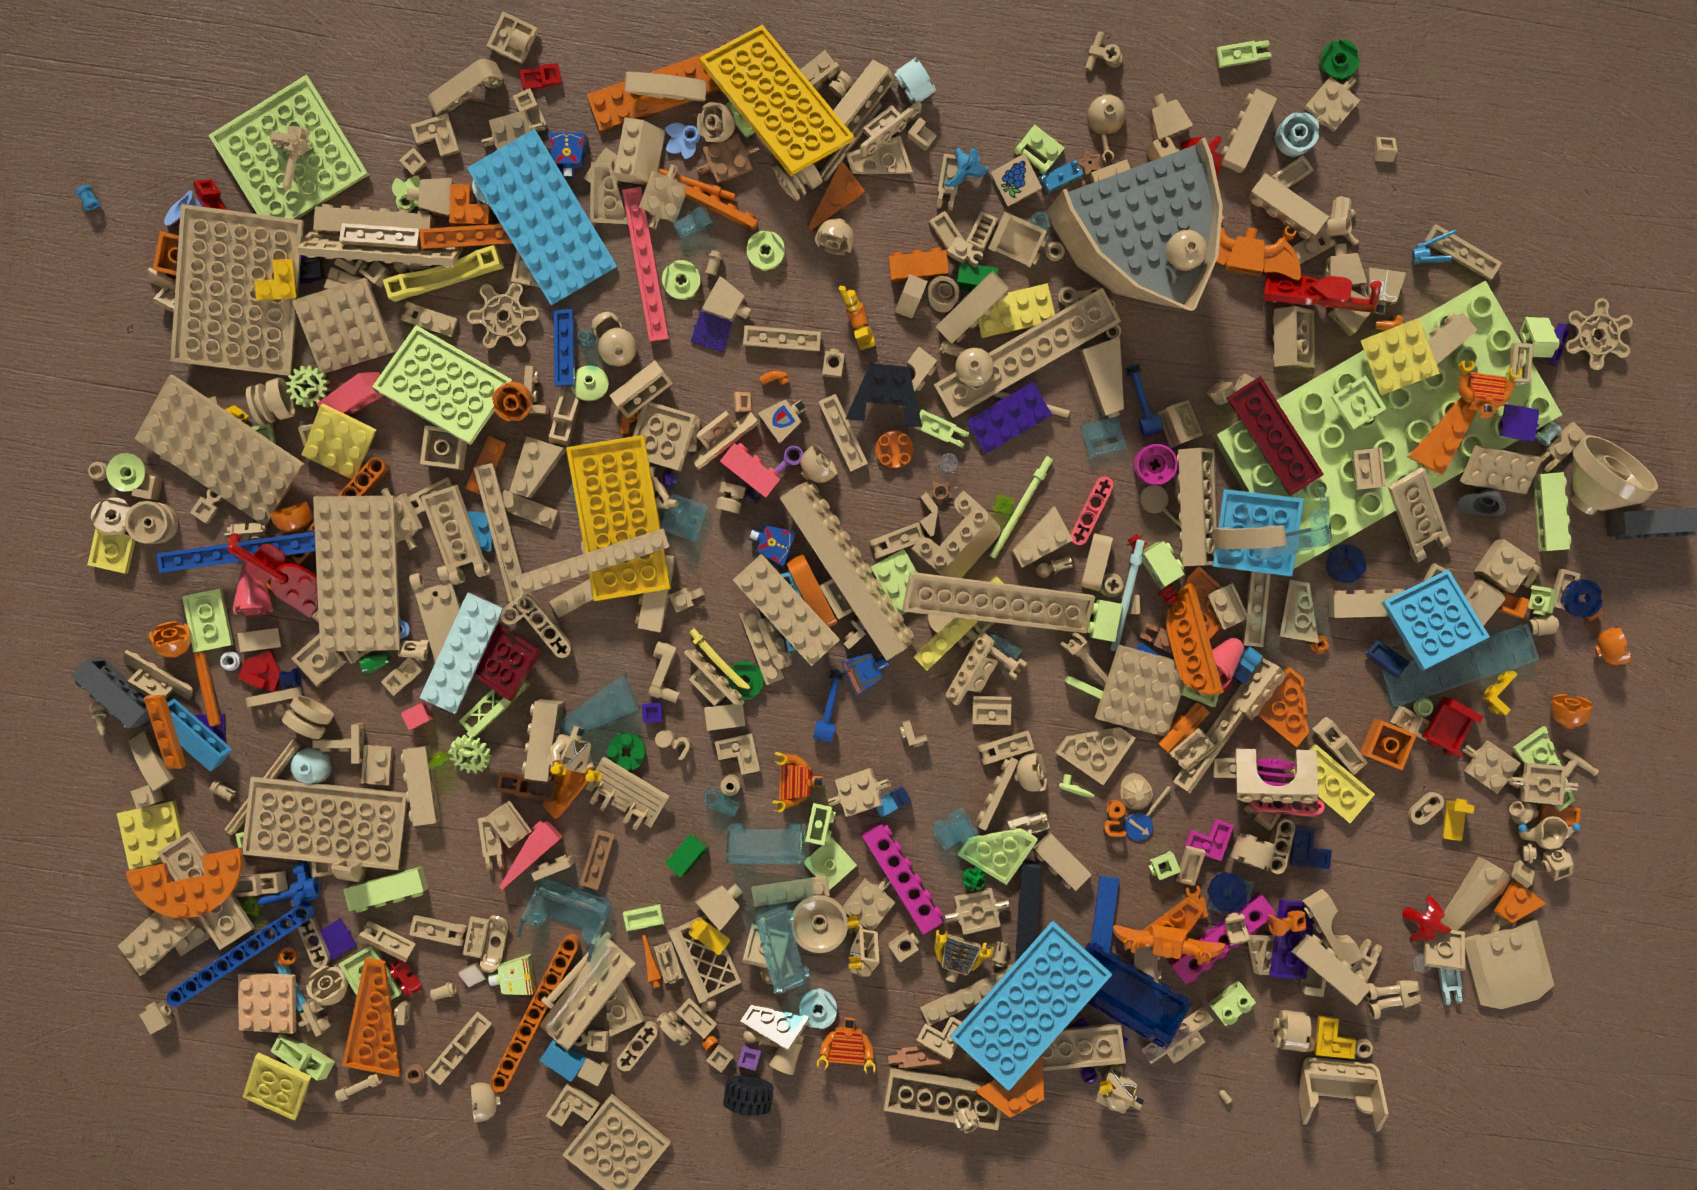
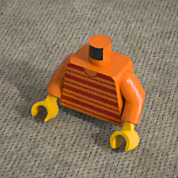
(1485, 391)
(794, 781)
(847, 1046)

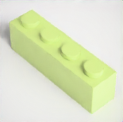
(1551, 511)
(385, 889)

